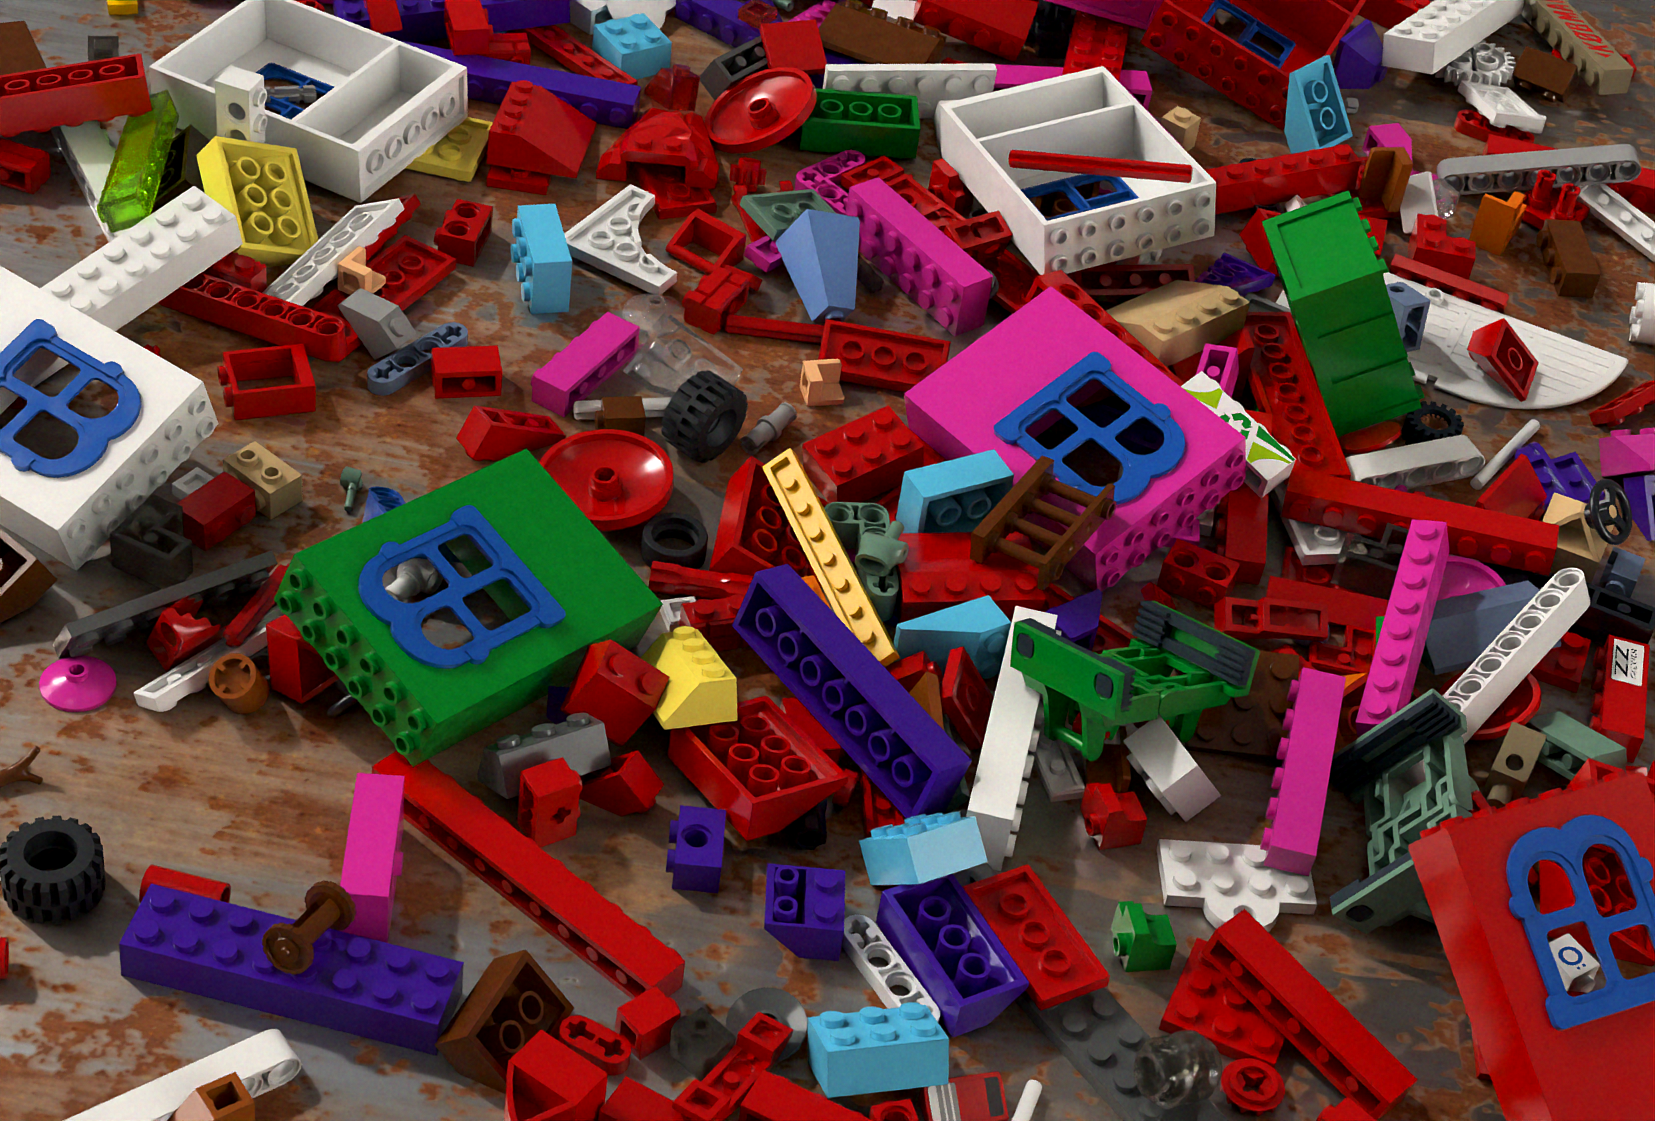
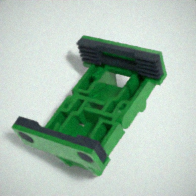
(1133, 680)

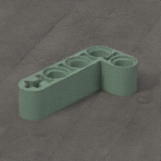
(850, 523)

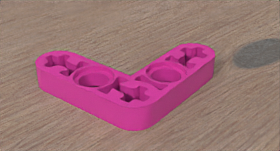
(827, 184)

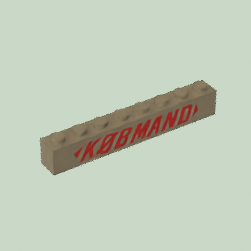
(1580, 45)

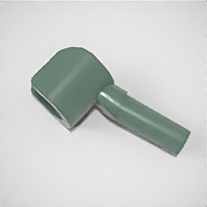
(352, 480)

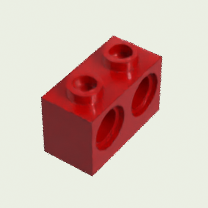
(464, 231)
(981, 236)
(1197, 574)

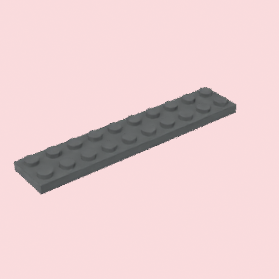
(1101, 1044)

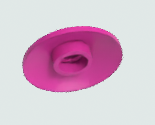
(77, 683)

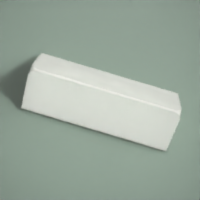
(1417, 199)

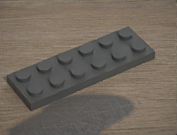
(143, 613)

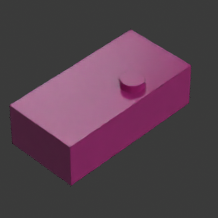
(374, 852)

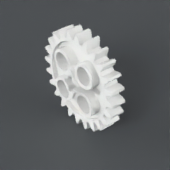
(1480, 65)

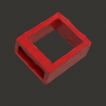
(264, 364)

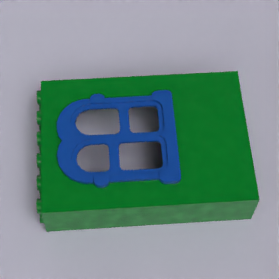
(520, 545)

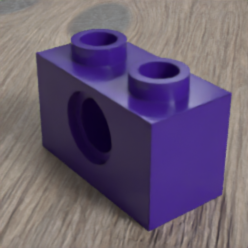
(698, 849)

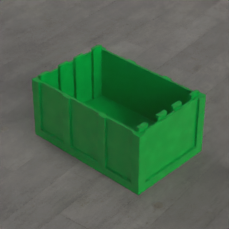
(1343, 312)

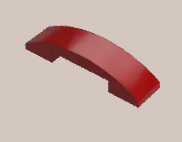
(729, 1082)

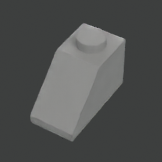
(376, 322)

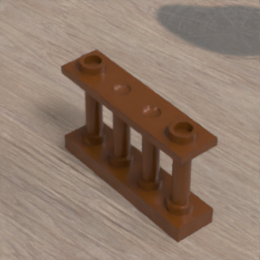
(1024, 499)

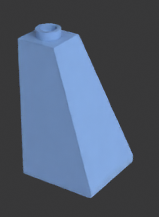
(823, 262)

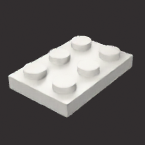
(1501, 106)

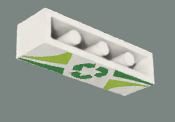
(1266, 459)

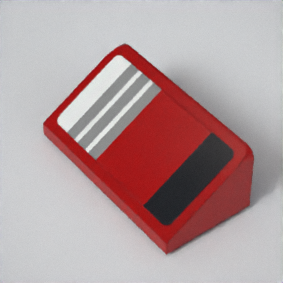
(965, 1099)

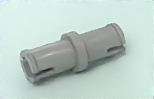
(768, 428)

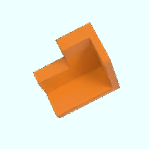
(1497, 222)

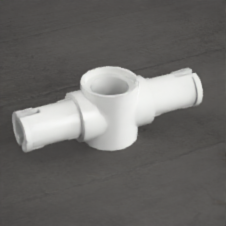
(414, 577)

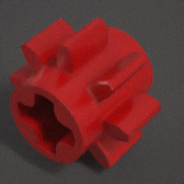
(748, 173)

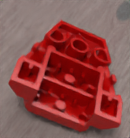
(667, 140)

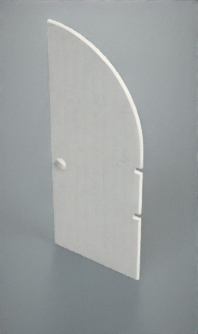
(1565, 371)

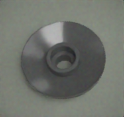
(775, 1004)

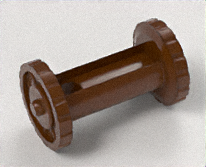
(290, 945)

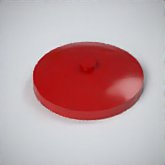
(760, 110)
(612, 476)

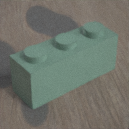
(1572, 743)

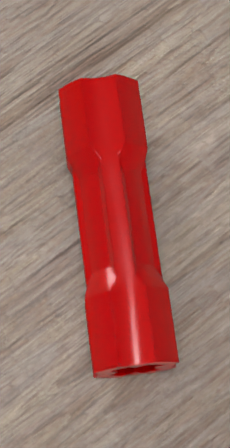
(679, 580)

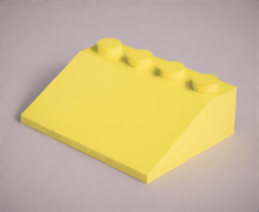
(266, 195)

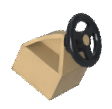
(1588, 527)

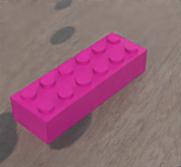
(919, 257)

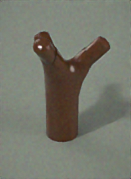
(19, 770)

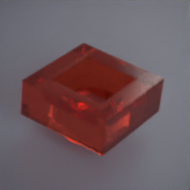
(757, 13)

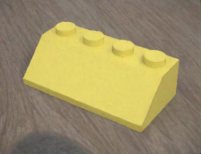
(699, 683)

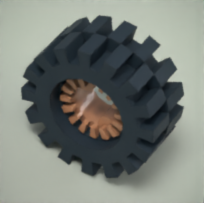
(1431, 423)

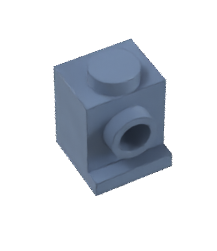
(1622, 571)

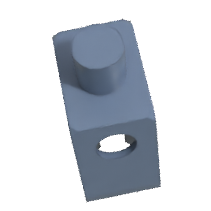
(1410, 313)

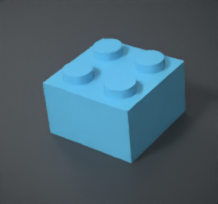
(633, 45)

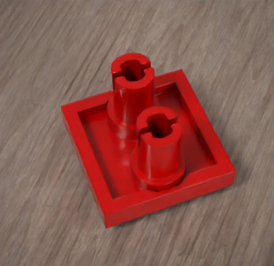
(1549, 203)

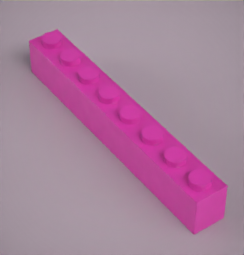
(1405, 624)

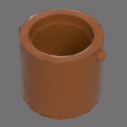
(239, 683)

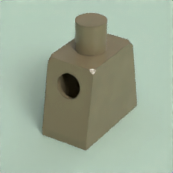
(1508, 780)

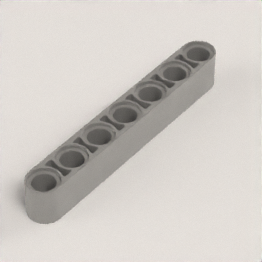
(1581, 169)

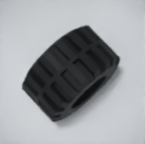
(704, 416)
(57, 892)

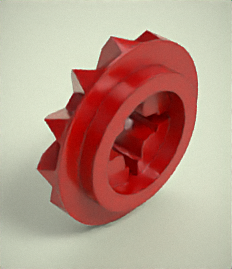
(1252, 1073)

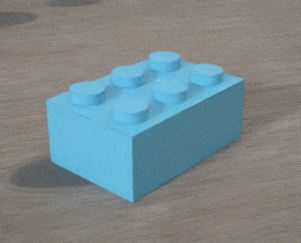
(542, 258)
(953, 493)
(922, 849)
(877, 1050)

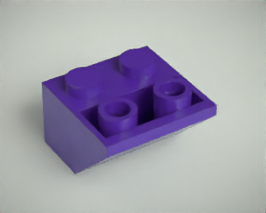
(806, 909)

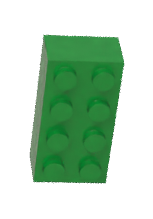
(862, 122)

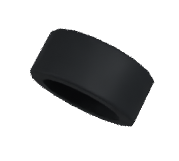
(674, 526)

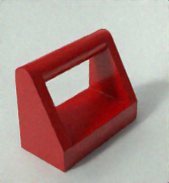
(712, 235)

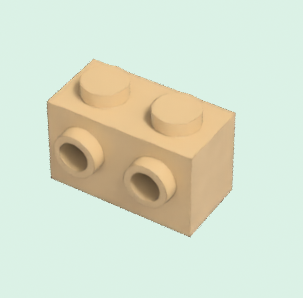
(274, 481)

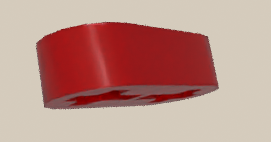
(596, 1043)

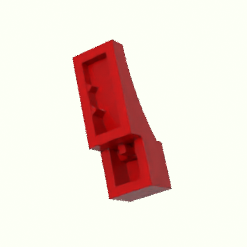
(1271, 619)

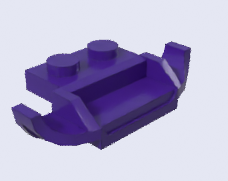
(1561, 475)

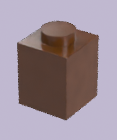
(621, 413)

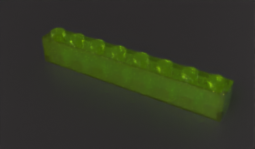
(138, 165)

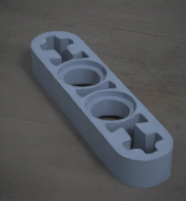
(389, 377)

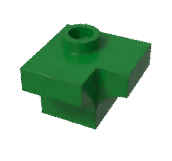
(1142, 939)

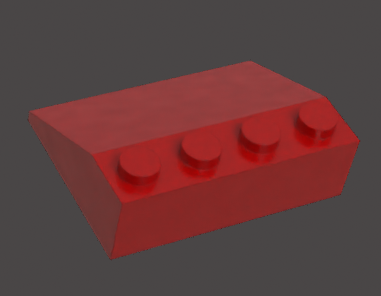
(539, 132)
(755, 528)
(943, 576)
(756, 767)
(1611, 897)

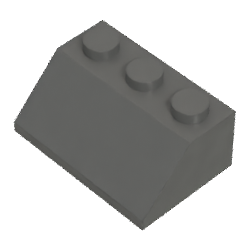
(578, 740)

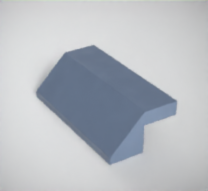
(1470, 623)

